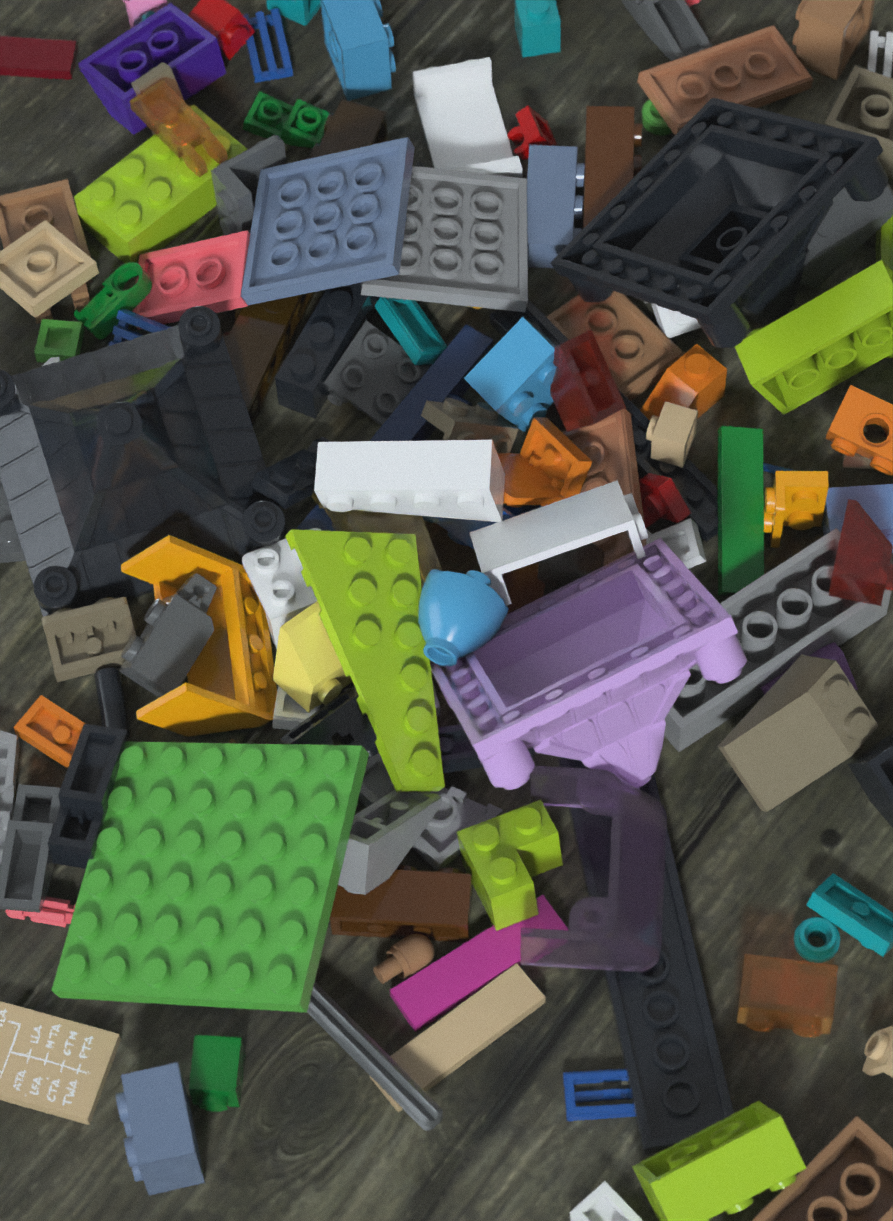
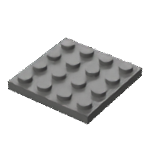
(462, 242)

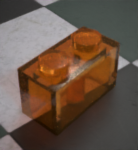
(787, 995)

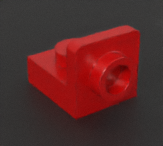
(661, 500)

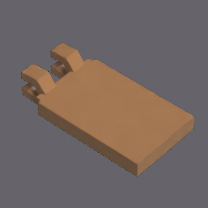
(32, 206)

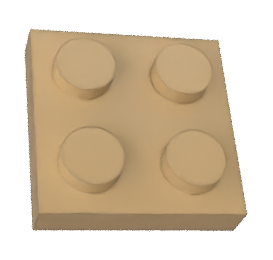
(43, 268)

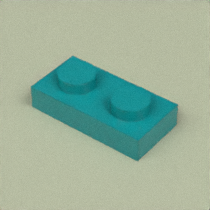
(854, 913)

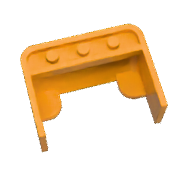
(233, 674)

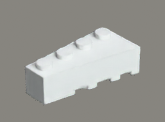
(412, 478)

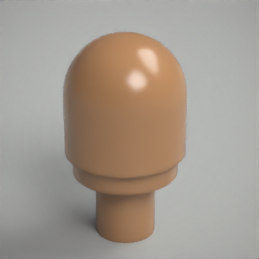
(406, 958)

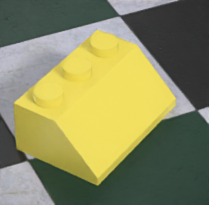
(307, 661)

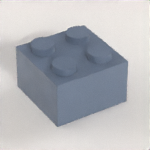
(161, 1128)

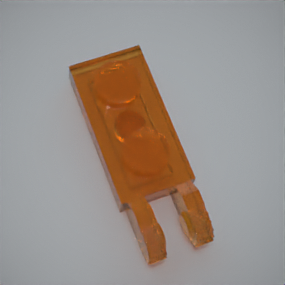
(177, 126)

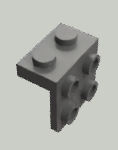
(237, 183)

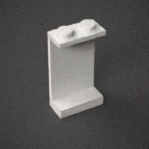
(464, 119)
(555, 531)

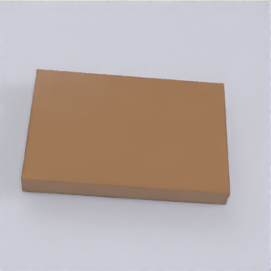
(628, 339)

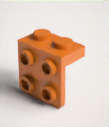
(545, 469)

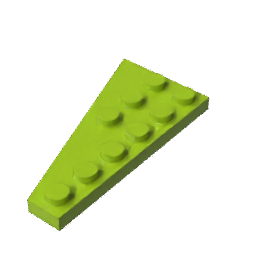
(370, 612)

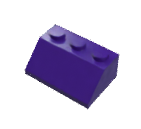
(162, 37)

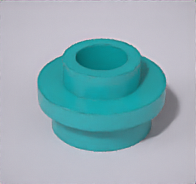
(817, 927)

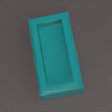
(411, 329)

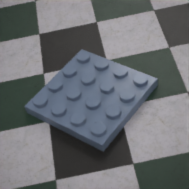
(328, 221)

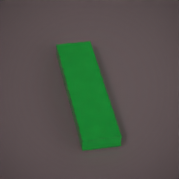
(740, 508)

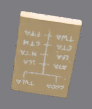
(53, 1062)

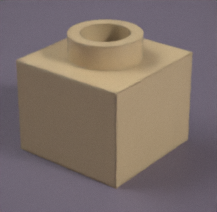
(672, 433)

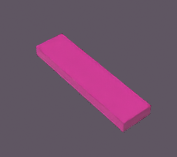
(467, 969)

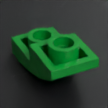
(295, 125)

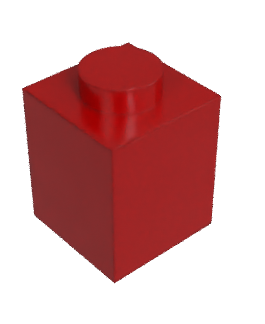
(224, 23)

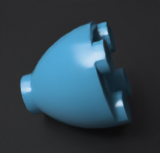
(458, 614)

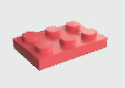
(194, 275)

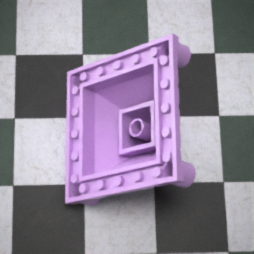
(592, 669)

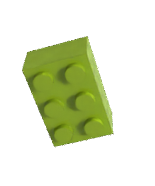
(721, 1166)

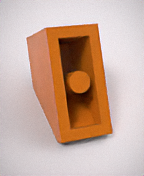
(691, 382)

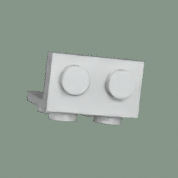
(278, 583)

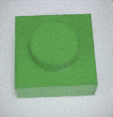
(58, 339)

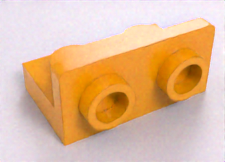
(795, 502)

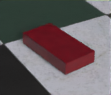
(37, 57)

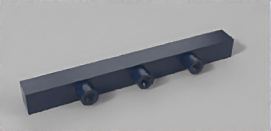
(441, 381)

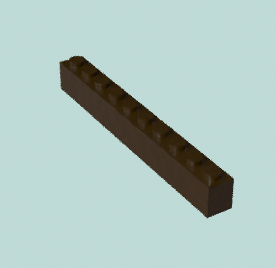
(268, 328)

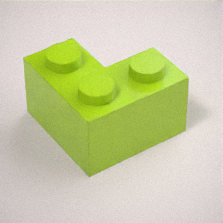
(505, 856)

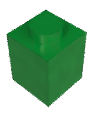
(216, 1072)

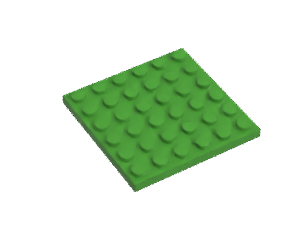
(213, 875)

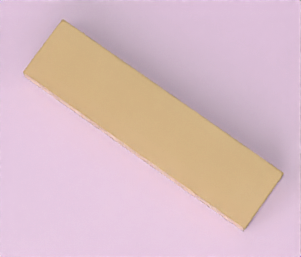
(467, 1029)

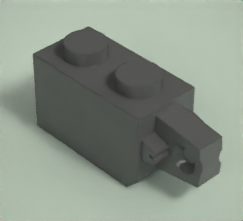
(172, 637)

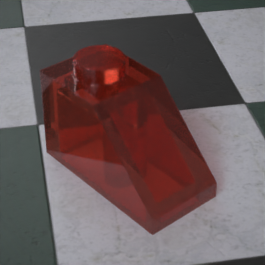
(583, 383)
(862, 559)

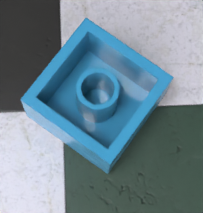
(358, 46)
(517, 375)

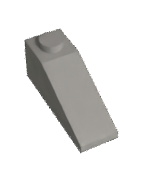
(383, 837)

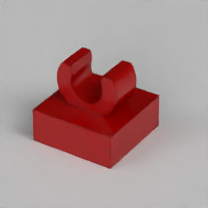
(532, 130)

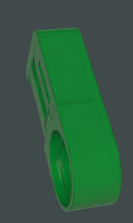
(101, 312)

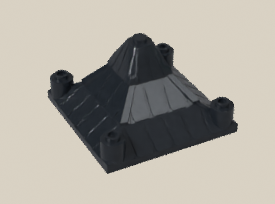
(723, 217)
(129, 451)

